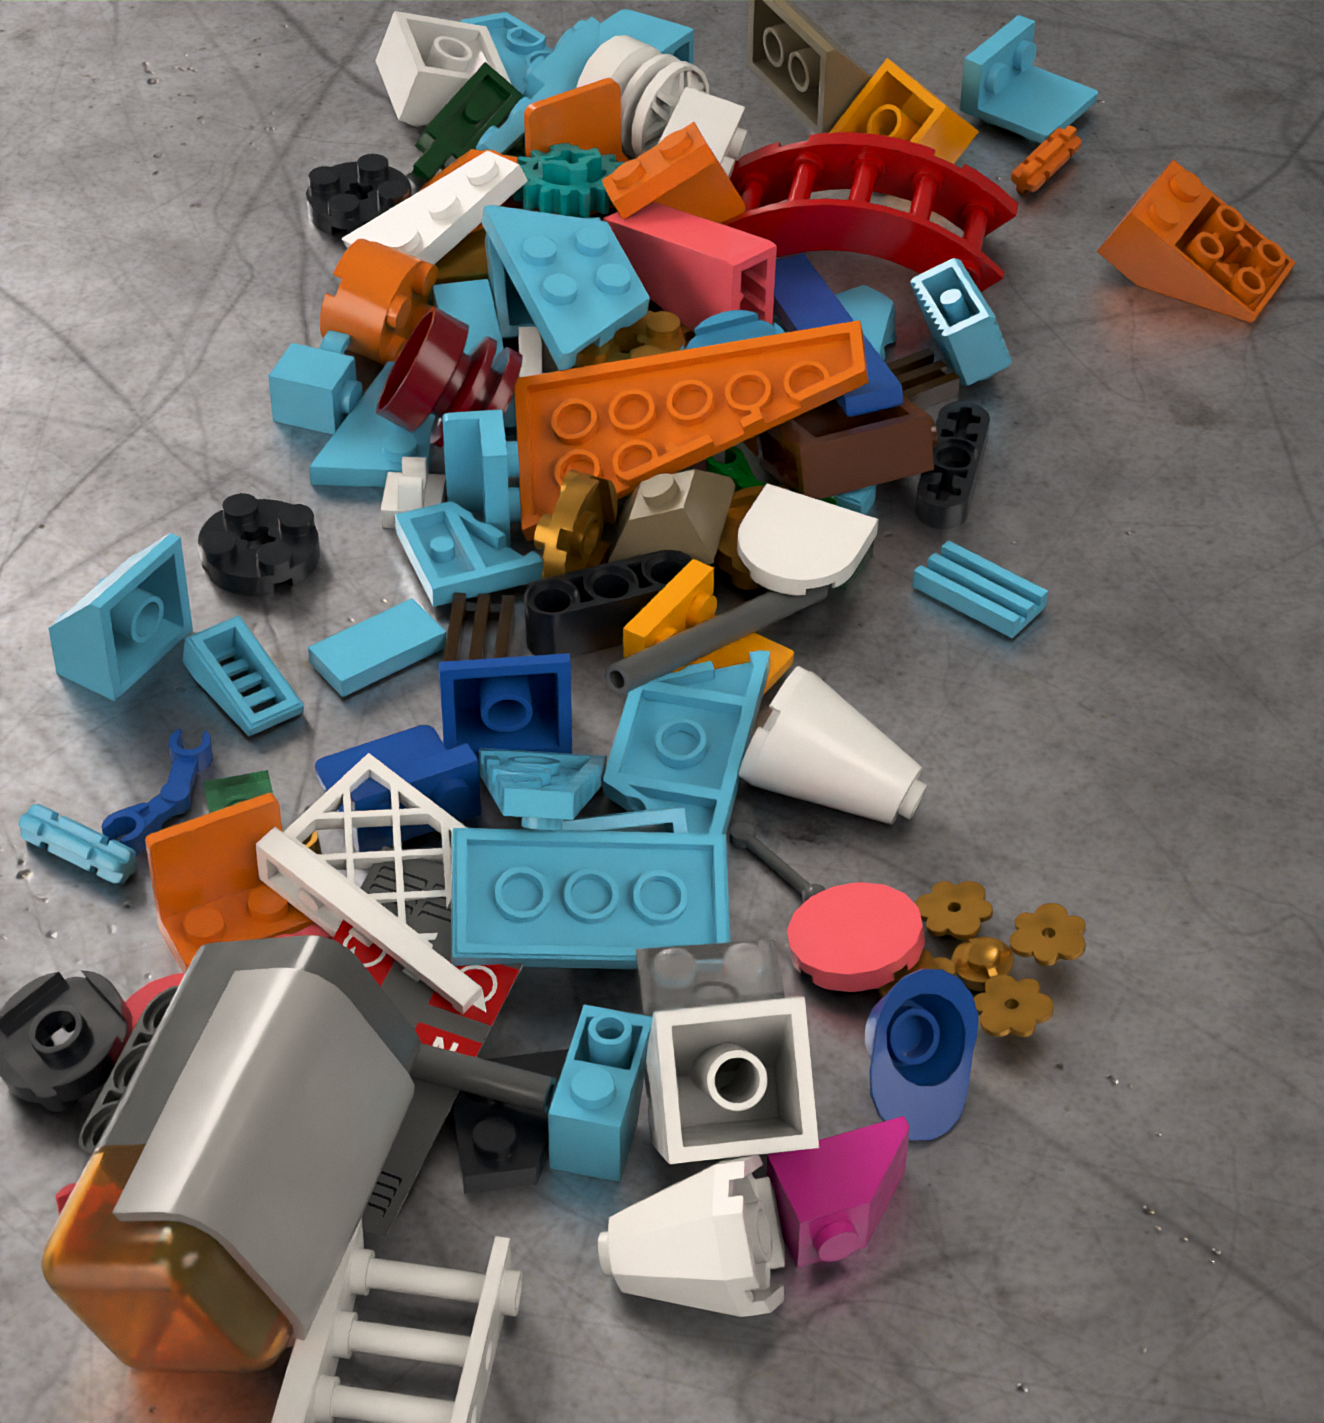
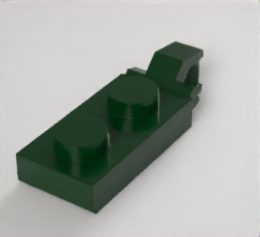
(462, 122)

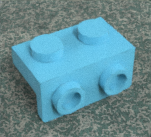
(479, 467)

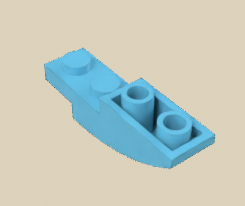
(544, 79)

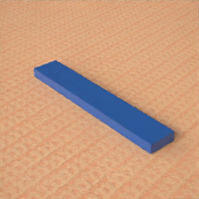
(807, 302)

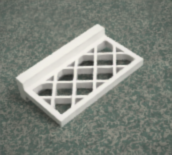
(328, 897)

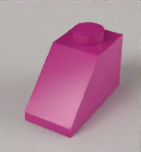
(839, 1191)

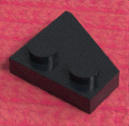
(501, 1141)

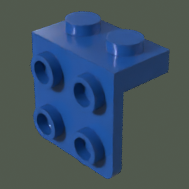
(420, 759)

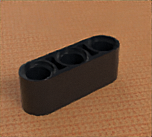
(594, 604)

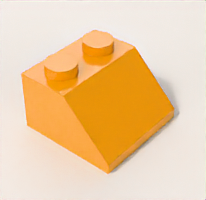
(905, 109)

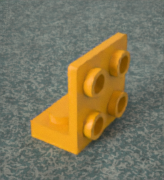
(686, 603)

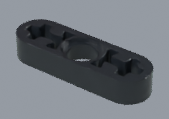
(958, 481)

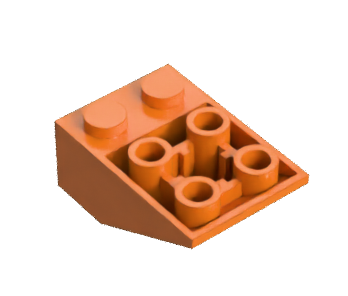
(1196, 248)

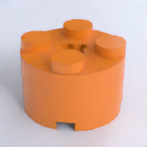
(378, 299)

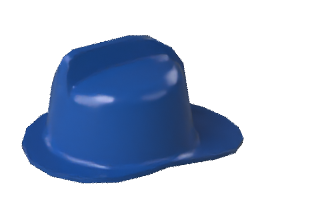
(922, 1051)

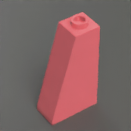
(697, 264)

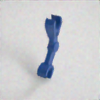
(174, 799)

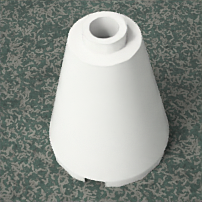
(830, 755)

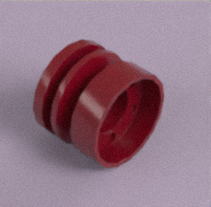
(440, 378)

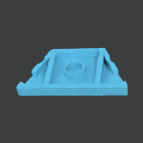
(568, 277)
(687, 741)

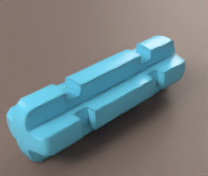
(78, 844)

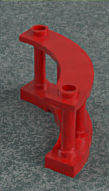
(855, 225)

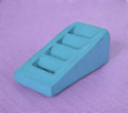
(235, 639)

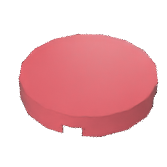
(855, 936)

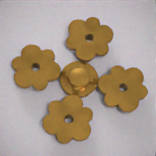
(988, 962)

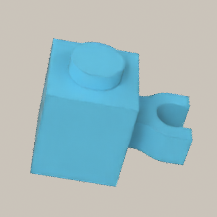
(315, 385)

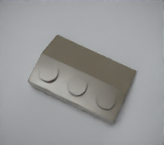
(802, 63)

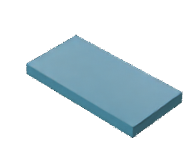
(583, 895)

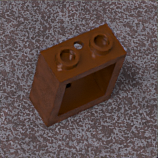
(836, 453)

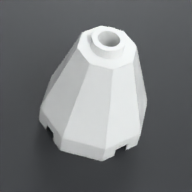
(701, 1242)

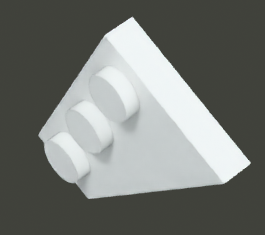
(446, 210)

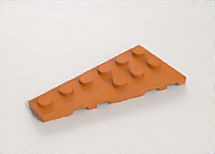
(672, 408)

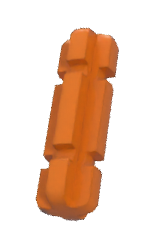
(1046, 160)

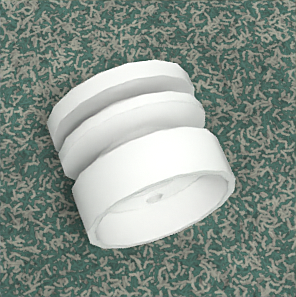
(648, 86)

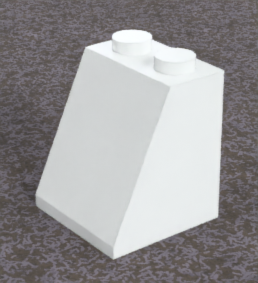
(730, 1081)

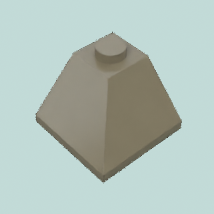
(674, 513)

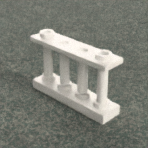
(315, 1395)

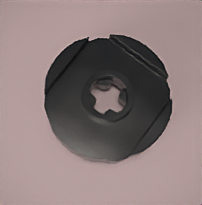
(354, 192)
(286, 552)
(83, 1062)

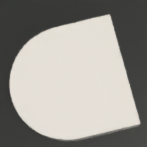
(802, 541)

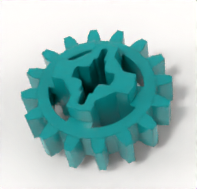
(566, 180)

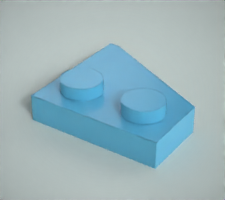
(461, 554)

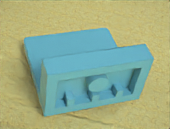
(1012, 93)

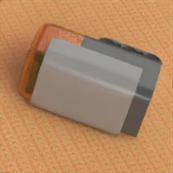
(233, 1156)

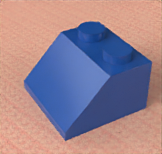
(507, 703)

